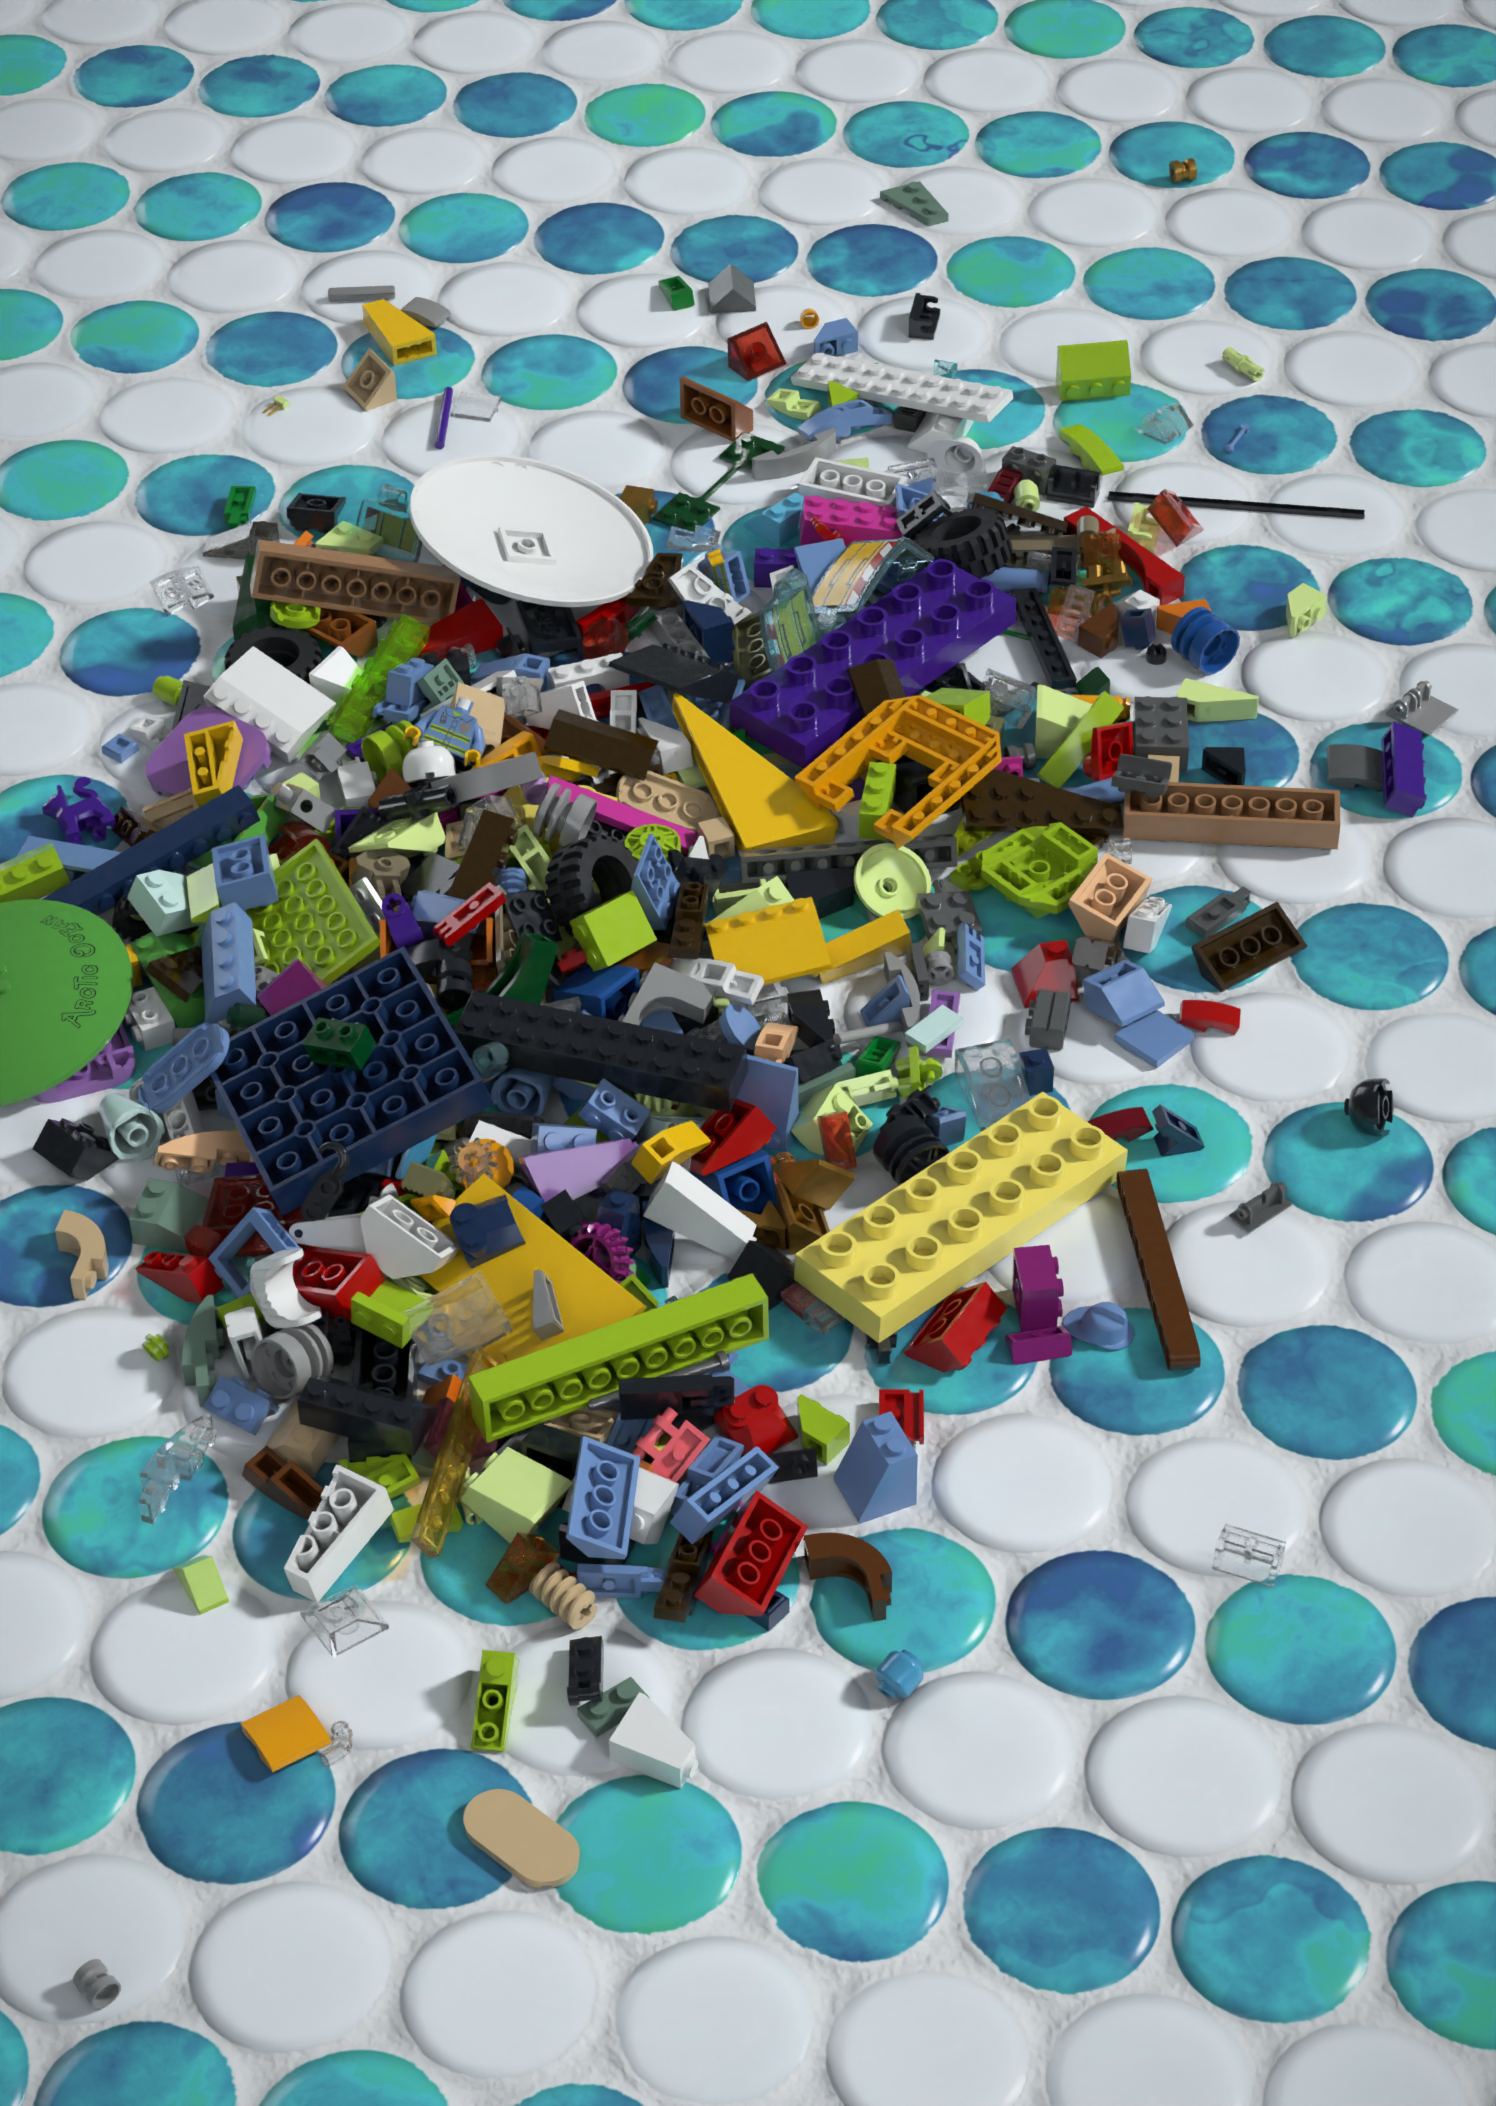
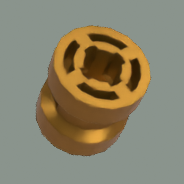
(1183, 170)

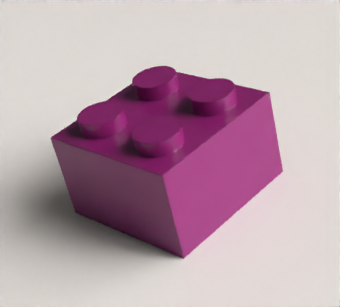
(1036, 1287)

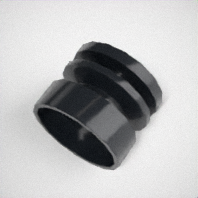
(907, 1148)

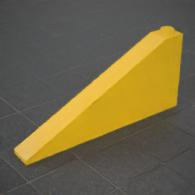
(750, 792)

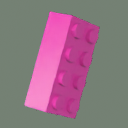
(852, 520)

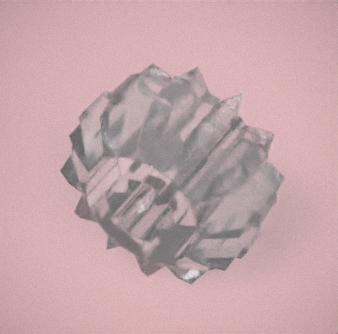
(465, 1154)

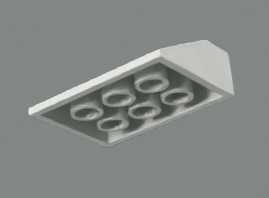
(270, 700)

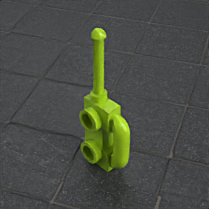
(968, 875)

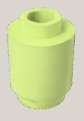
(1027, 495)

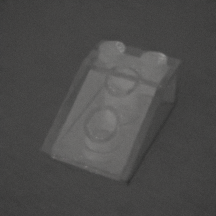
(991, 1080)
(457, 1320)

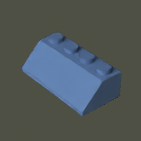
(227, 962)

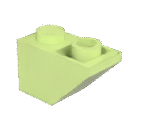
(1304, 608)

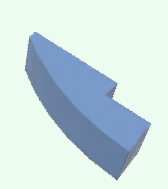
(709, 1464)

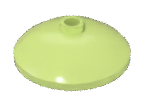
(898, 871)

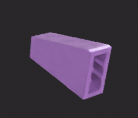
(573, 1168)

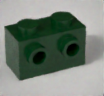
(339, 1043)

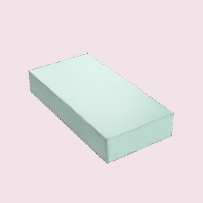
(934, 1028)

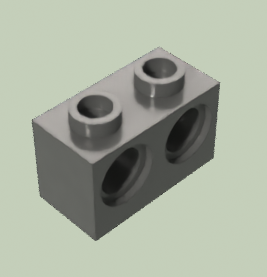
(1032, 466)

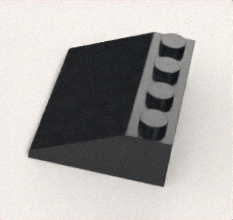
(680, 672)

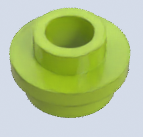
(156, 1347)

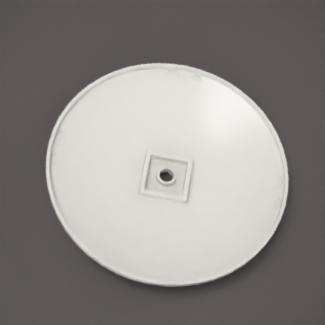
(530, 530)

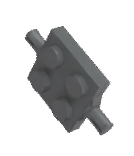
(947, 911)

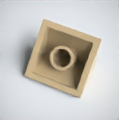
(372, 382)

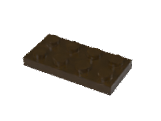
(1025, 517)

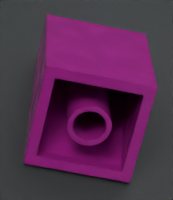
(290, 987)

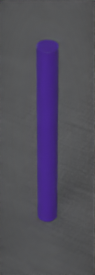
(444, 418)

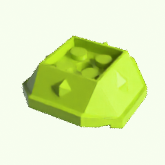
(1039, 867)

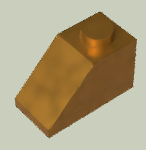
(640, 501)

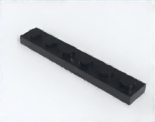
(1044, 639)

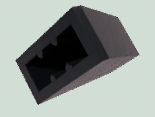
(829, 888)

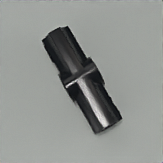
(418, 803)

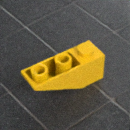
(669, 1145)

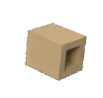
(717, 837)

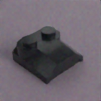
(315, 512)

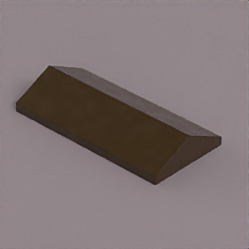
(875, 683)
(601, 744)
(1247, 947)

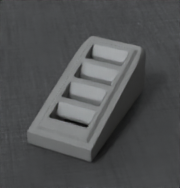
(546, 1313)

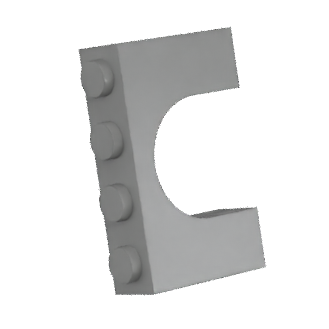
(669, 991)

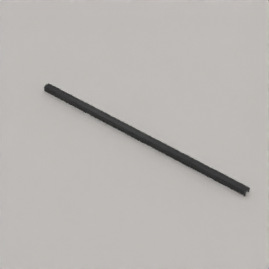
(1244, 505)

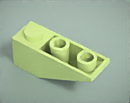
(1216, 703)

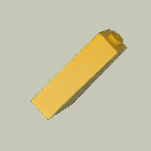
(397, 333)
(866, 946)

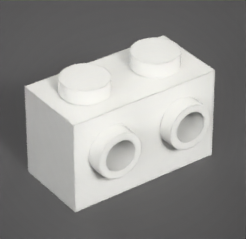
(149, 1019)

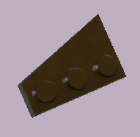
(654, 587)
(179, 972)

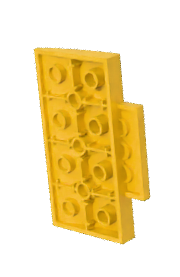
(583, 1291)

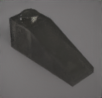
(241, 540)

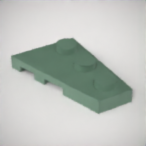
(917, 201)

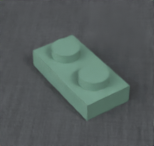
(607, 1714)

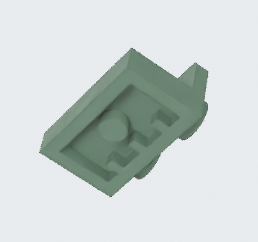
(439, 683)

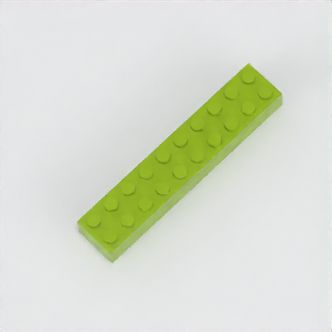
(641, 1346)

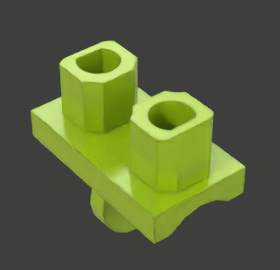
(918, 1071)

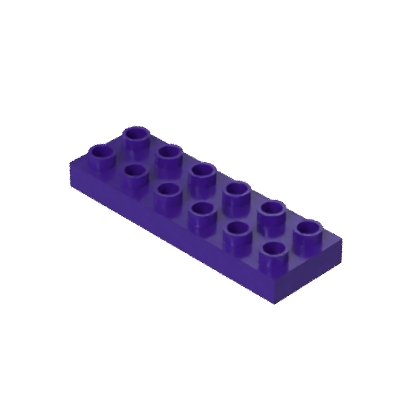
(919, 625)

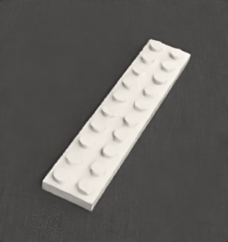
(904, 387)

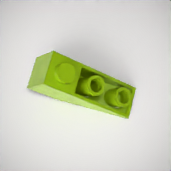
(494, 1700)

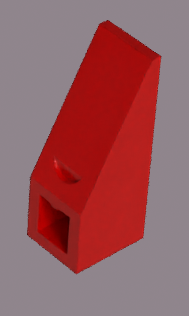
(183, 1275)

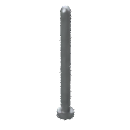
(719, 1362)

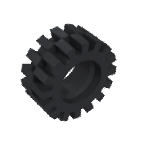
(125, 924)

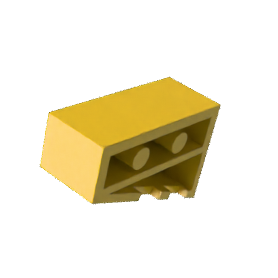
(213, 759)

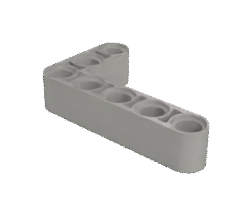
(672, 630)

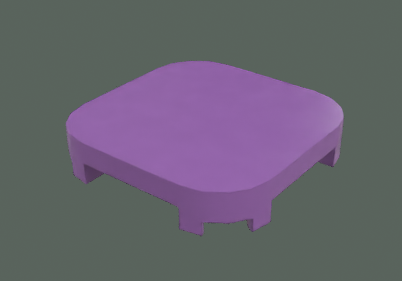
(168, 764)
(107, 1070)

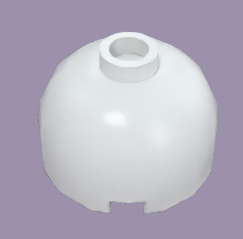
(428, 763)

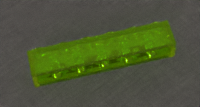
(355, 712)

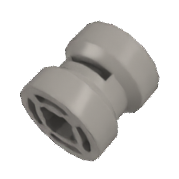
(97, 1984)

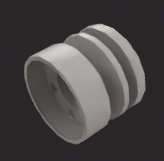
(562, 816)
(290, 1358)

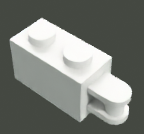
(356, 782)

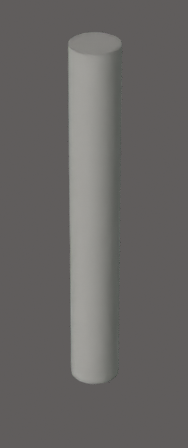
(867, 1032)

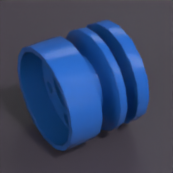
(1205, 640)

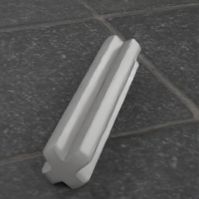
(361, 293)

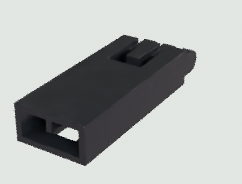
(684, 1394)

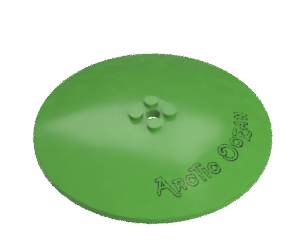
(59, 993)

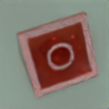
(754, 352)
(1174, 517)

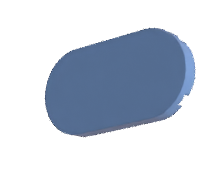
(183, 1067)

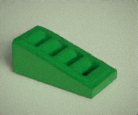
(677, 292)
(875, 1060)

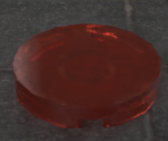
(605, 638)

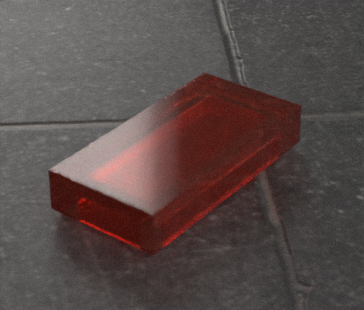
(837, 1139)

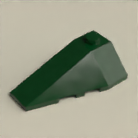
(250, 611)

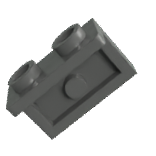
(1142, 775)

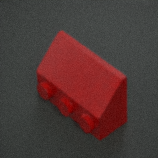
(957, 1328)

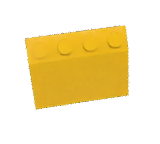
(772, 941)

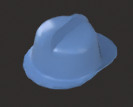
(1100, 1325)

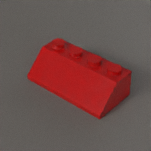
(751, 1558)

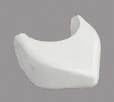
(276, 1292)

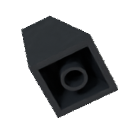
(913, 785)

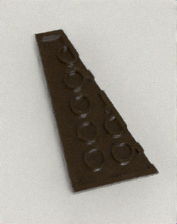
(1012, 803)

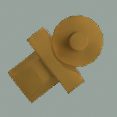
(1109, 584)

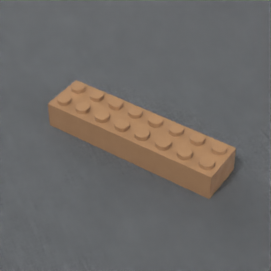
(353, 582)
(1235, 815)

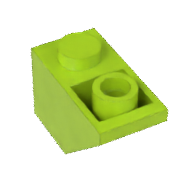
(821, 1429)

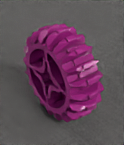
(606, 1249)

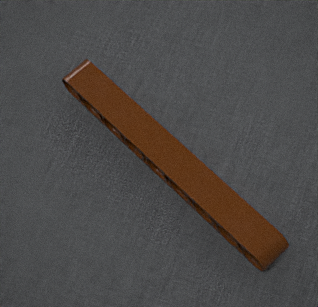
(1158, 1270)

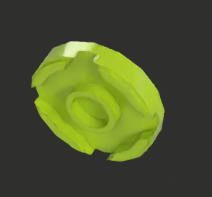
(294, 615)

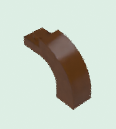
(852, 1559)

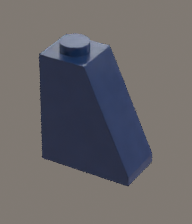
(622, 1212)

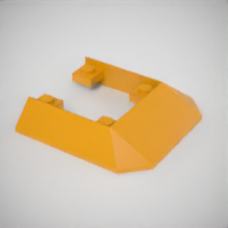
(913, 727)

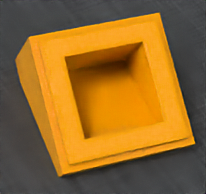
(433, 1207)

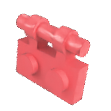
(678, 1452)

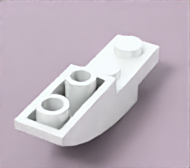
(723, 976)

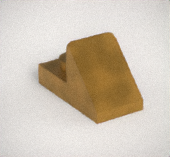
(769, 1227)

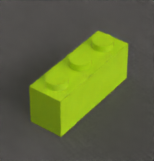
(876, 797)

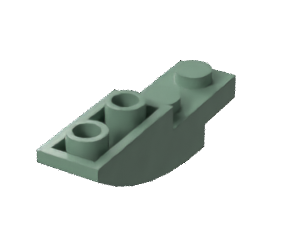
(202, 1348)

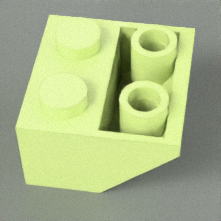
(825, 1102)

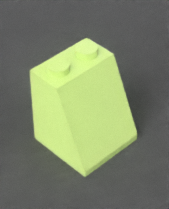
(1055, 718)
(514, 1493)

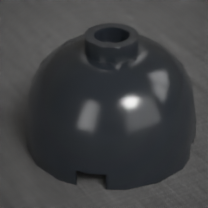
(1370, 1106)

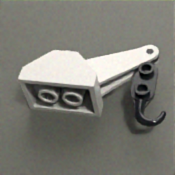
(387, 1230)

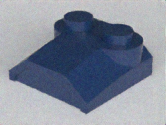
(485, 1230)

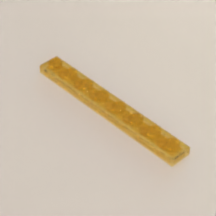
(450, 1465)

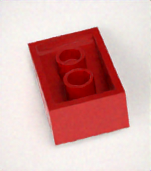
(732, 1137)
(333, 1277)

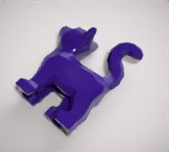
(81, 815)

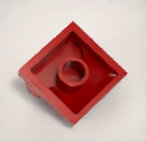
(1106, 746)
(756, 1421)

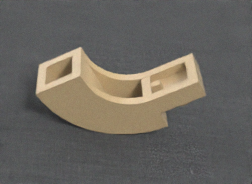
(85, 1240)

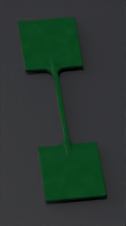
(689, 511)

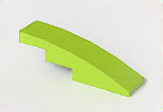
(1092, 449)
(1078, 742)

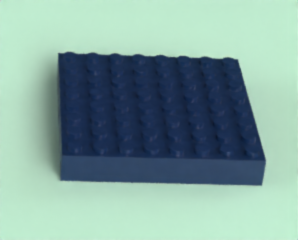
(403, 1094)

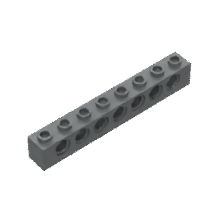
(766, 864)

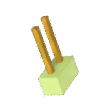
(280, 402)

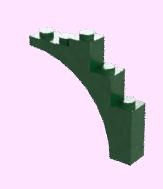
(524, 974)

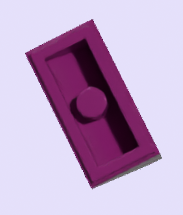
(1039, 1344)

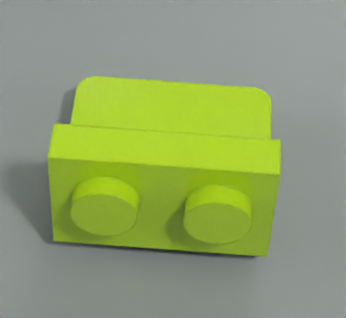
(383, 1312)

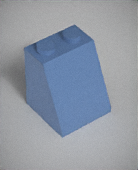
(878, 1469)

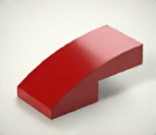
(1203, 1013)

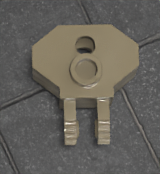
(383, 874)

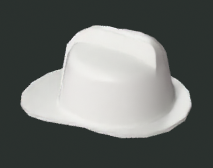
(956, 455)

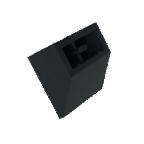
(74, 1148)

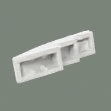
(623, 711)

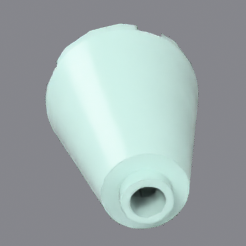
(130, 1127)

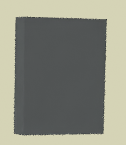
(731, 292)

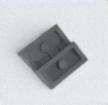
(1354, 765)

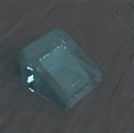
(945, 369)

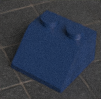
(711, 629)

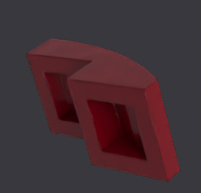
(1125, 1122)

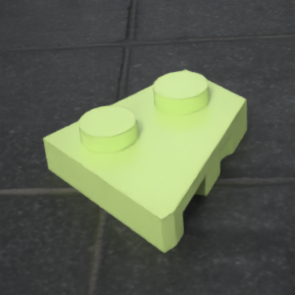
(351, 539)

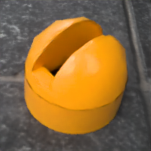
(809, 322)

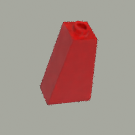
(468, 625)

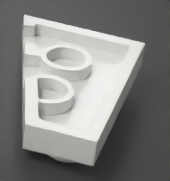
(696, 587)

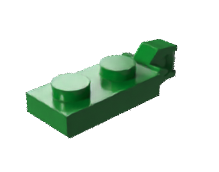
(239, 505)

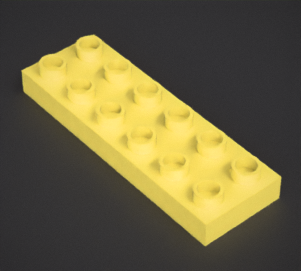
(959, 1216)

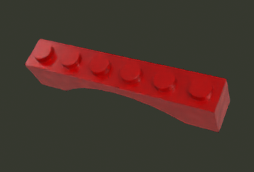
(1155, 574)

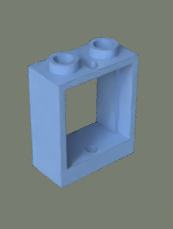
(271, 1231)

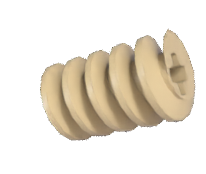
(564, 1595)

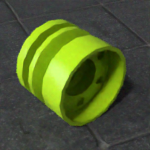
(387, 749)
(665, 837)

